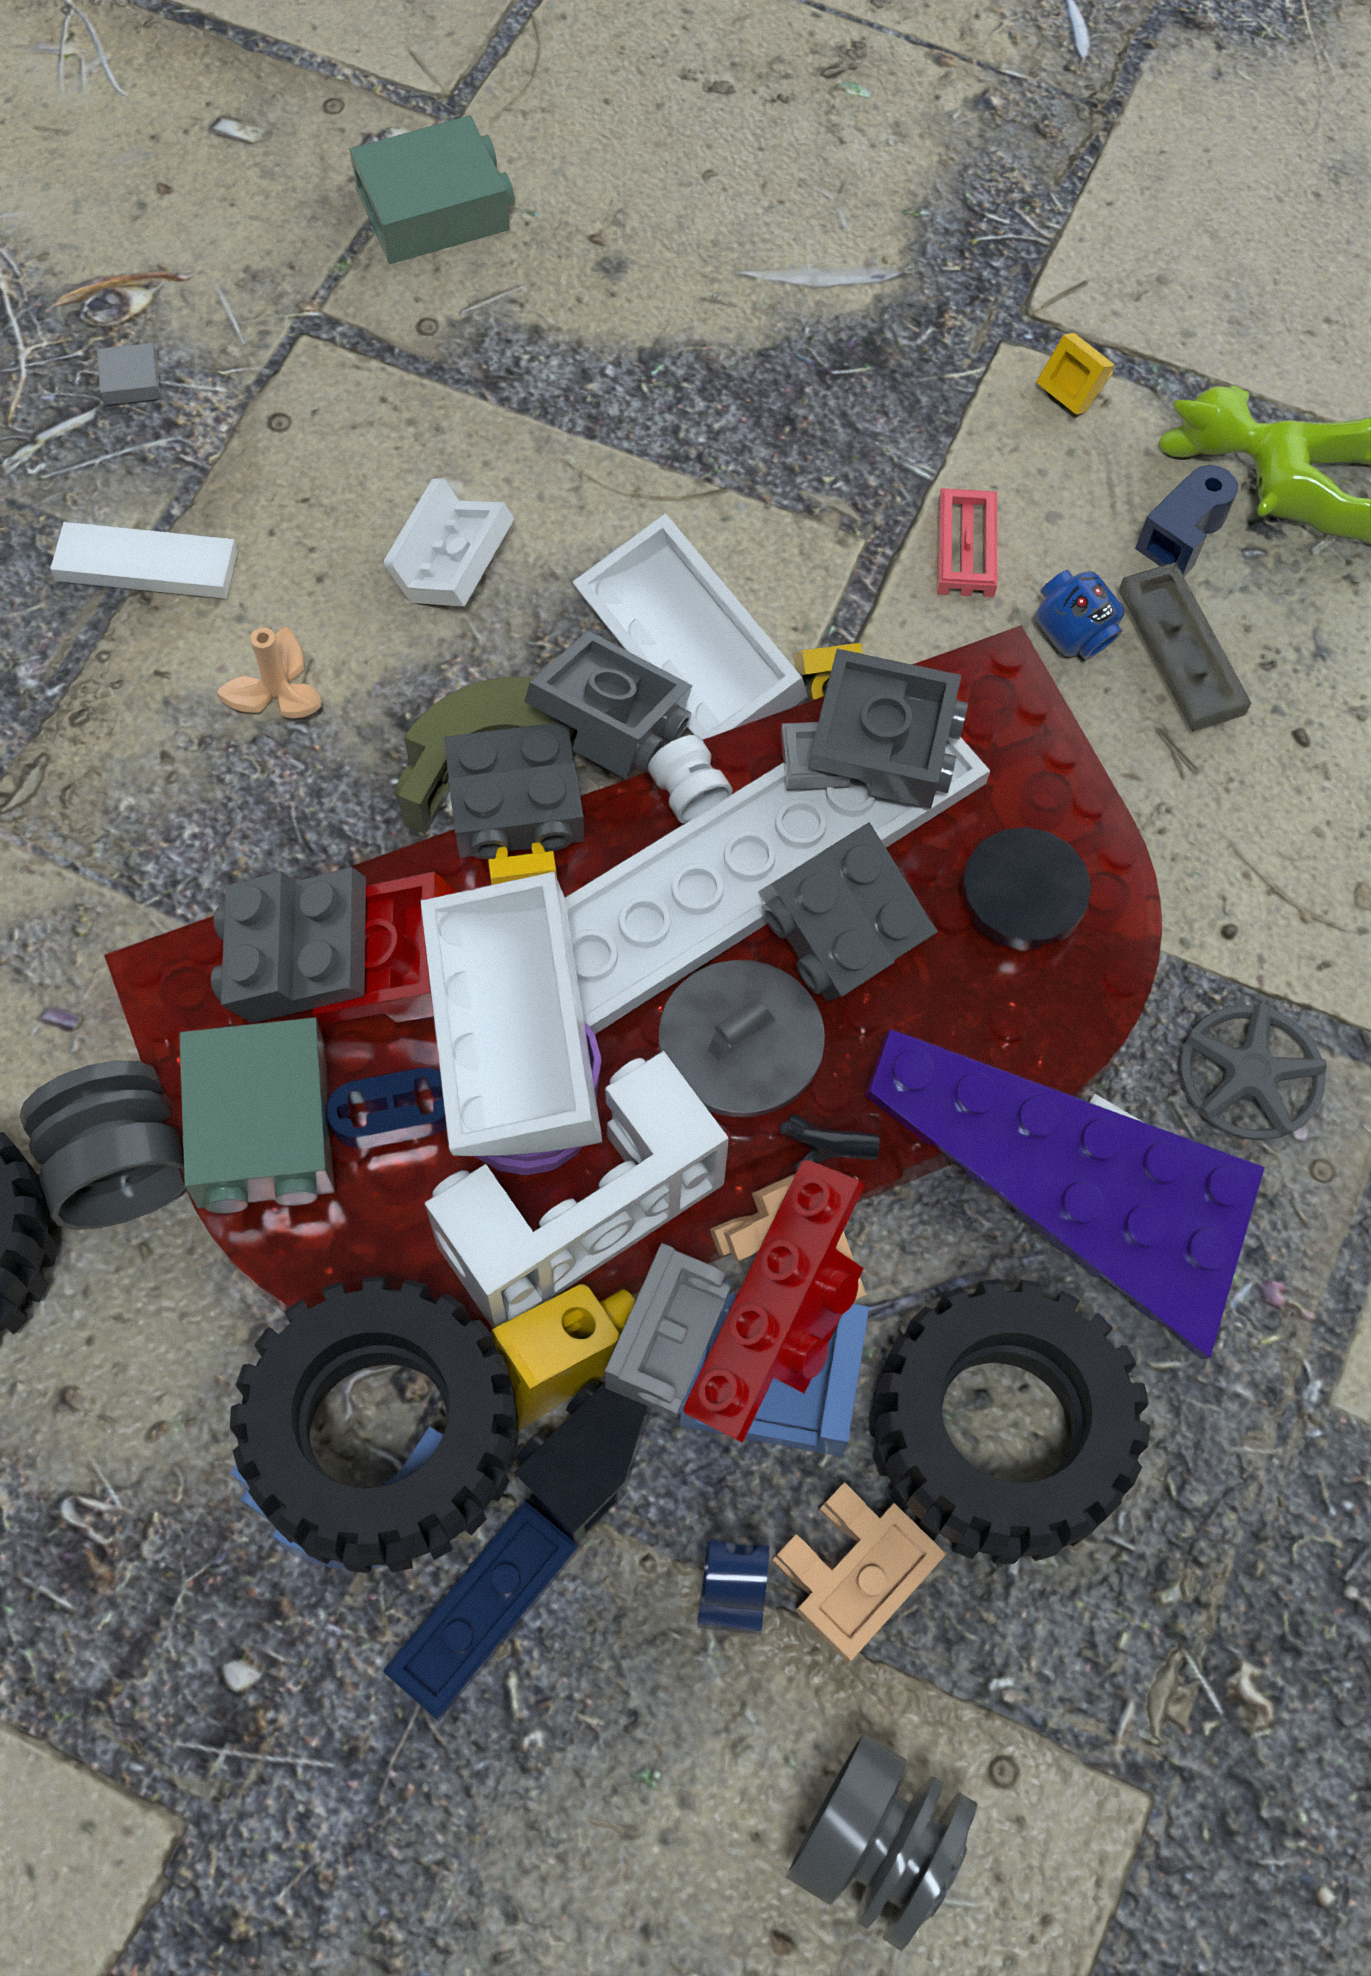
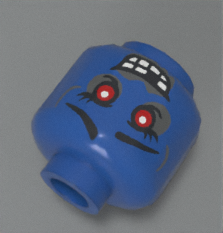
(1079, 614)

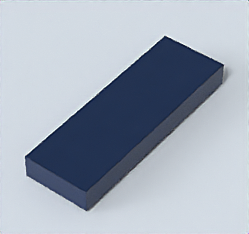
(481, 1611)

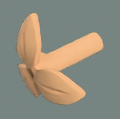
(279, 662)

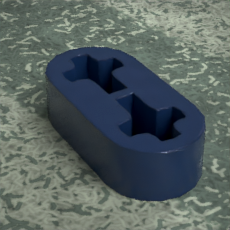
(391, 1108)

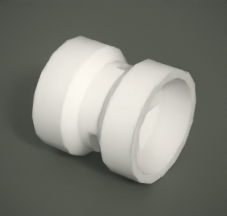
(689, 778)

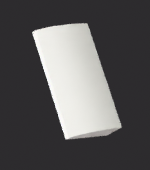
(685, 620)
(509, 1020)

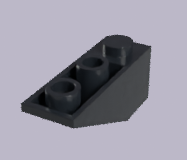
(586, 1461)

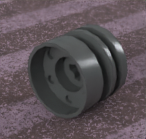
(104, 1144)
(884, 1842)

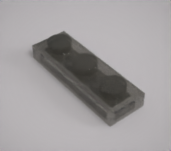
(1184, 647)

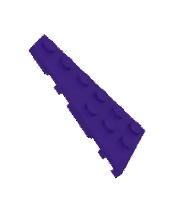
(1106, 1189)

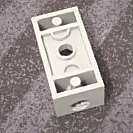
(671, 1162)

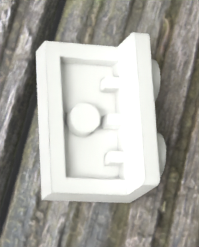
(446, 546)

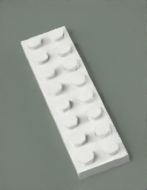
(701, 882)

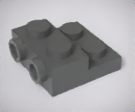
(614, 702)
(889, 726)
(514, 790)
(846, 913)
(291, 943)

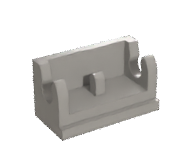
(667, 1331)

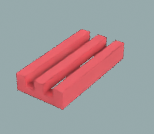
(966, 579)

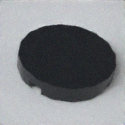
(1025, 888)

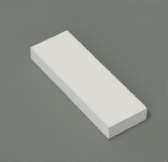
(144, 560)

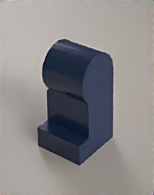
(1182, 520)
(733, 1587)

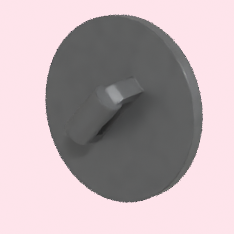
(743, 1037)

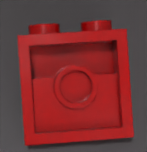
(394, 953)

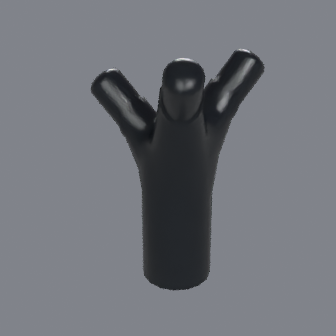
(830, 1143)

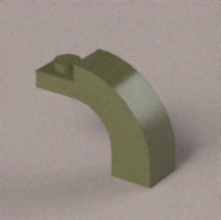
(471, 709)

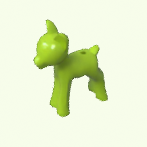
(1282, 455)

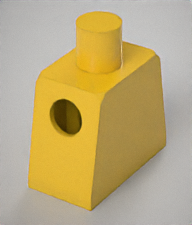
(560, 1347)

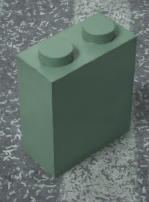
(432, 188)
(255, 1115)

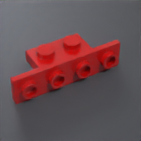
(784, 1305)

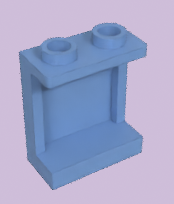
(822, 1415)

